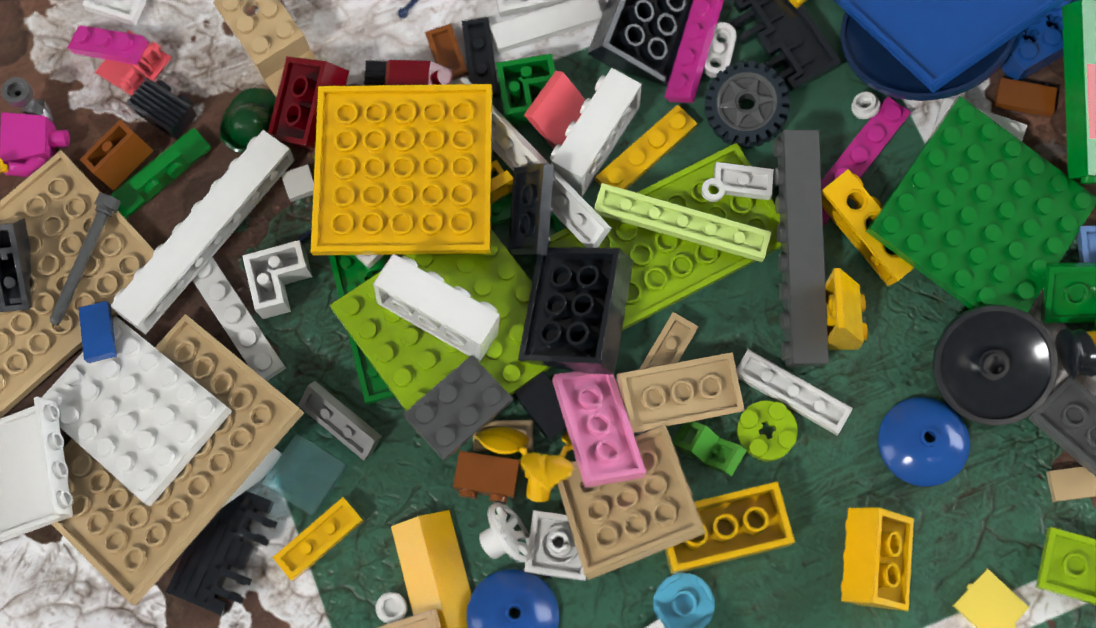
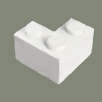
(270, 272)

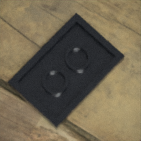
(531, 210)

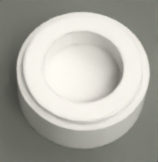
(391, 607)

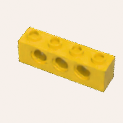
(853, 224)

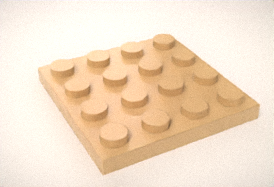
(632, 517)

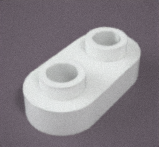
(720, 52)

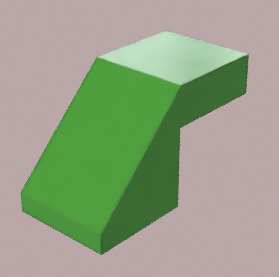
(708, 448)

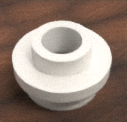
(863, 100)

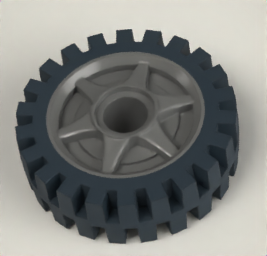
(741, 83)

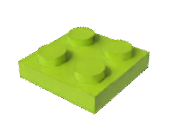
(1068, 566)

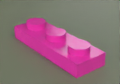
(108, 44)

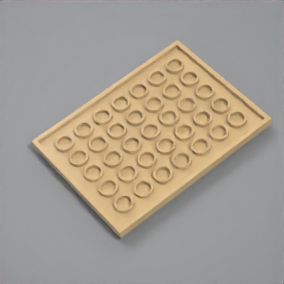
(58, 216)
(139, 542)

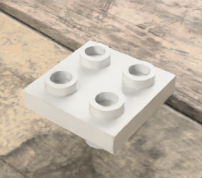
(553, 547)

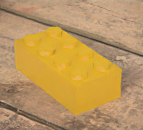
(735, 528)

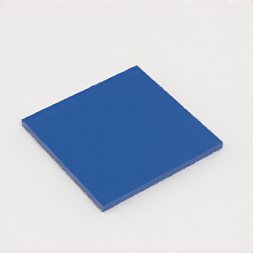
(944, 36)

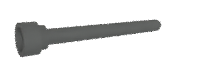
(105, 207)

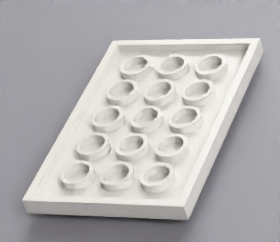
(136, 413)

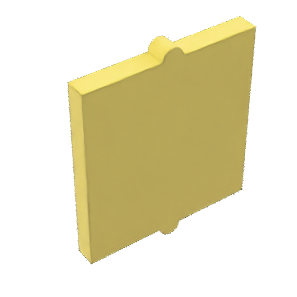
(990, 603)

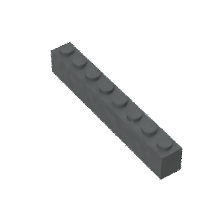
(801, 249)

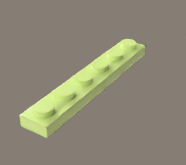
(682, 222)

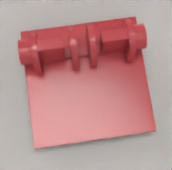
(129, 76)

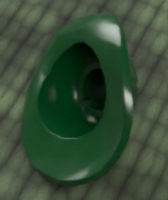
(246, 118)

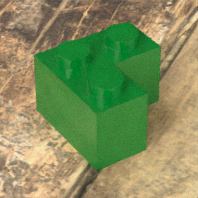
(520, 82)

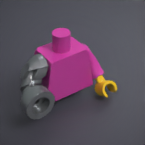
(27, 138)

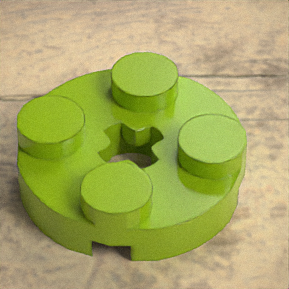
(758, 445)

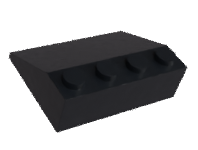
(641, 37)
(577, 309)

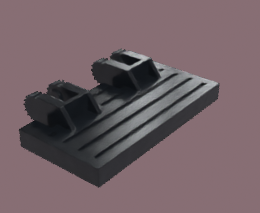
(793, 34)
(216, 549)

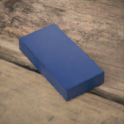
(97, 332)

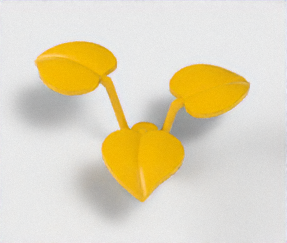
(541, 470)

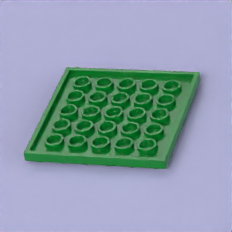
(982, 212)

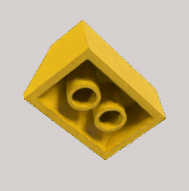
(877, 558)

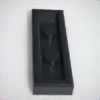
(480, 53)

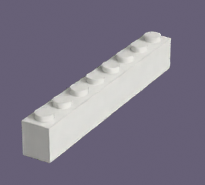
(202, 232)

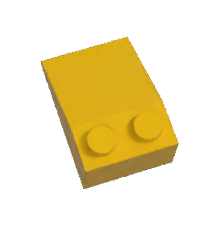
(844, 312)

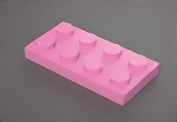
(598, 428)

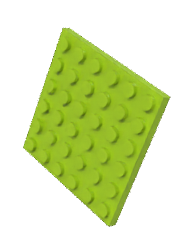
(416, 361)

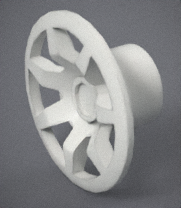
(502, 537)

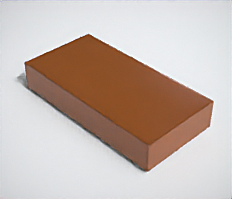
(446, 50)
(1025, 97)

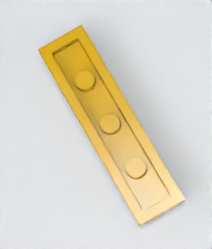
(648, 149)

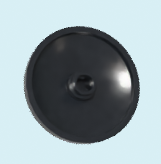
(995, 364)

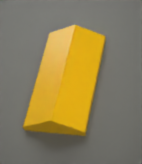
(433, 567)

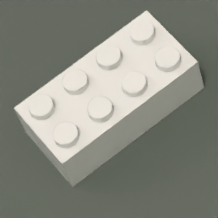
(597, 130)
(437, 307)

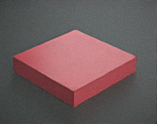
(555, 109)

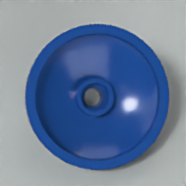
(907, 452)
(508, 590)

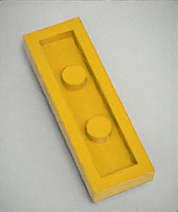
(317, 539)

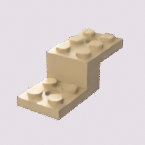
(265, 36)

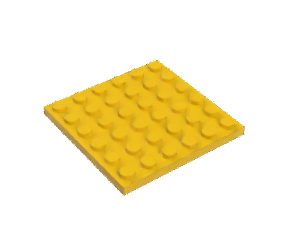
(403, 170)

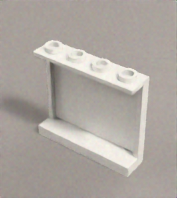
(32, 470)

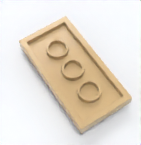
(681, 392)

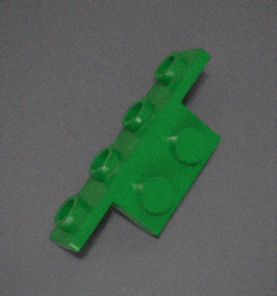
(160, 172)

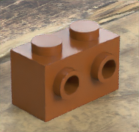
(118, 156)
(486, 476)

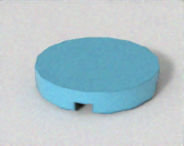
(684, 602)

